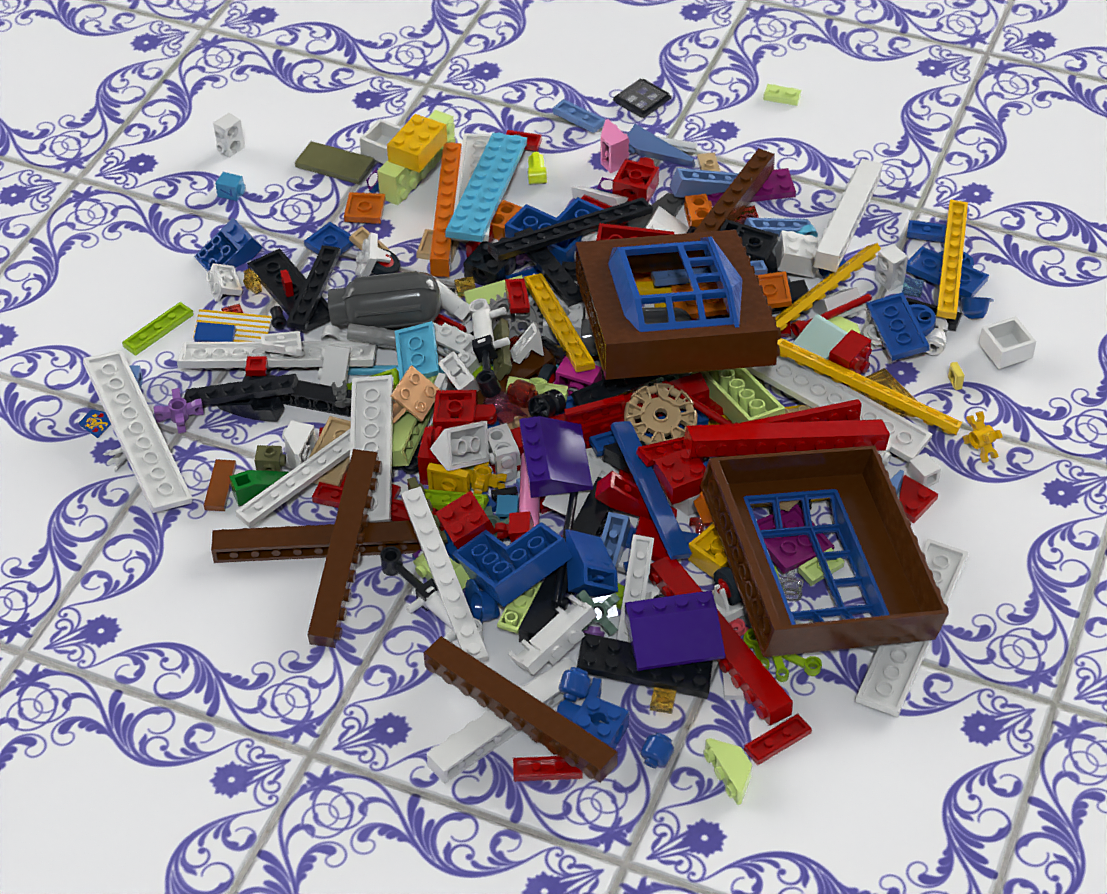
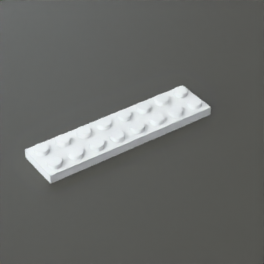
(373, 432)

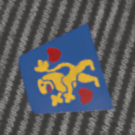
(95, 422)

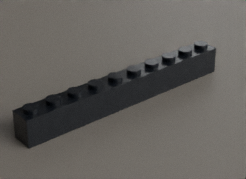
(589, 521)

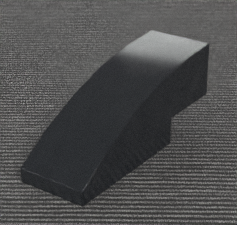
(257, 409)

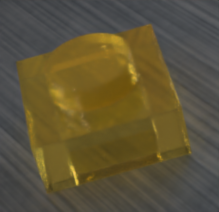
(252, 281)
(464, 284)
(663, 700)

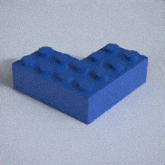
(537, 219)
(514, 568)

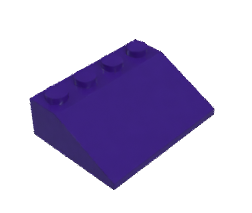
(554, 456)
(674, 630)

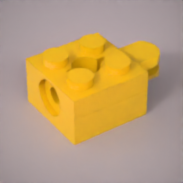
(708, 551)

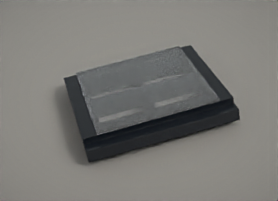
(642, 98)

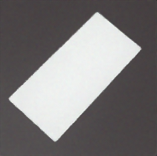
(560, 501)

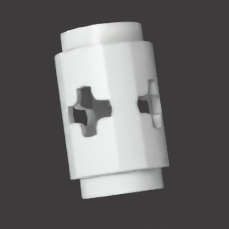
(937, 337)

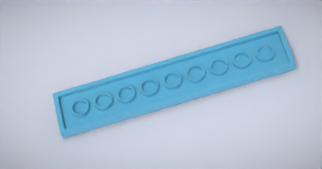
(486, 187)

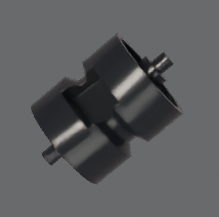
(547, 404)

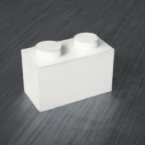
(335, 365)

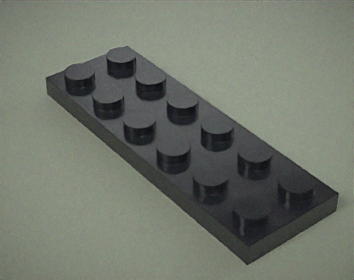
(268, 270)
(616, 661)

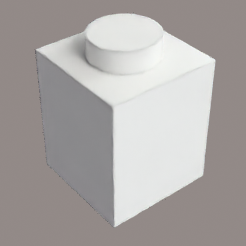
(924, 470)

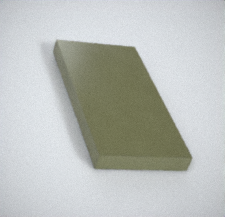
(334, 162)

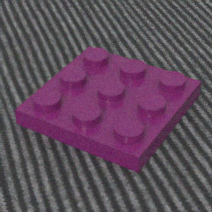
(791, 551)

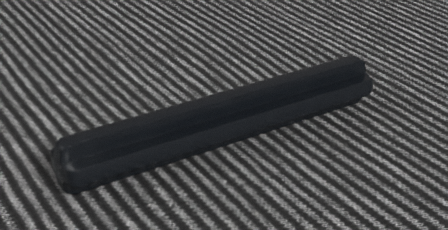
(553, 348)

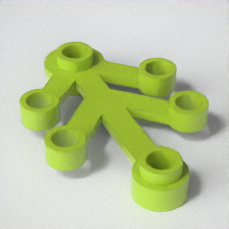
(807, 664)

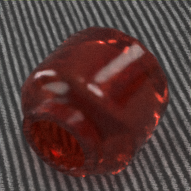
(521, 392)

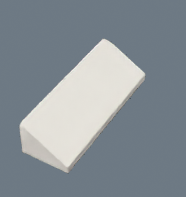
(608, 198)

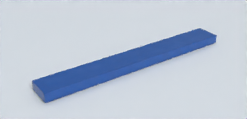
(651, 492)

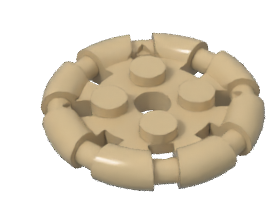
(663, 403)

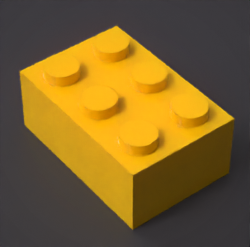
(417, 143)

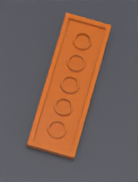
(774, 287)

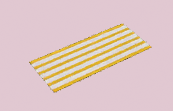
(248, 326)

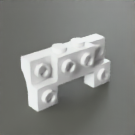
(452, 339)
(556, 637)

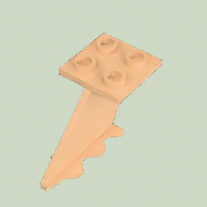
(413, 395)

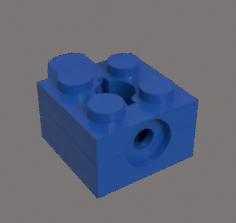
(595, 710)

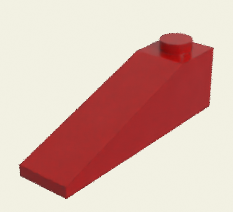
(622, 495)

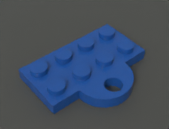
(928, 266)
(901, 325)

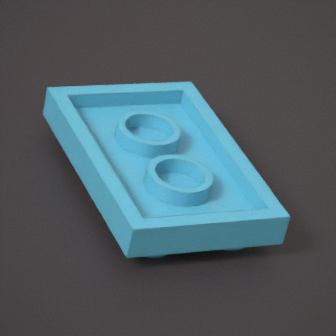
(417, 348)

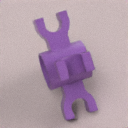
(178, 410)

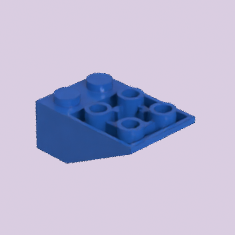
(230, 246)
(591, 565)

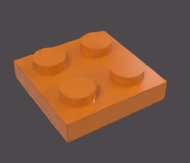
(364, 207)

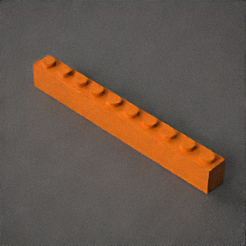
(442, 246)

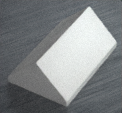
(462, 446)

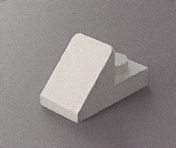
(528, 341)

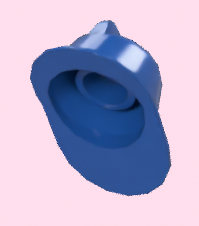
(975, 306)
(480, 603)

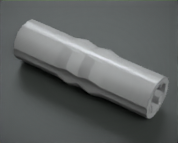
(371, 335)

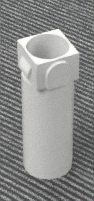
(454, 304)

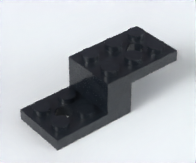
(765, 240)

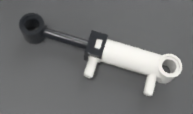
(485, 346)
(426, 594)

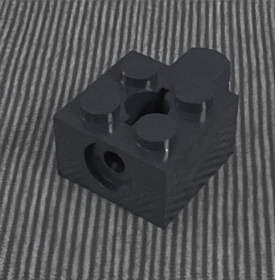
(484, 266)

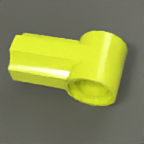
(536, 170)

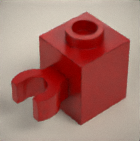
(518, 525)

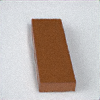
(219, 485)

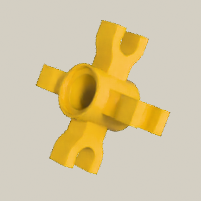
(982, 436)
(482, 478)

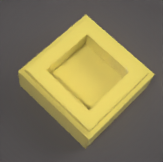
(956, 376)

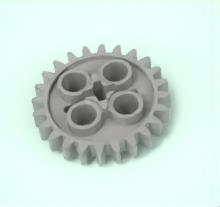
(520, 320)

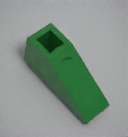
(252, 482)

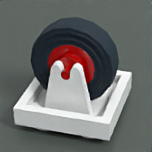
(374, 259)
(727, 595)

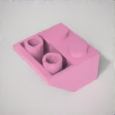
(613, 147)

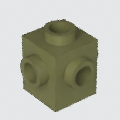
(269, 458)

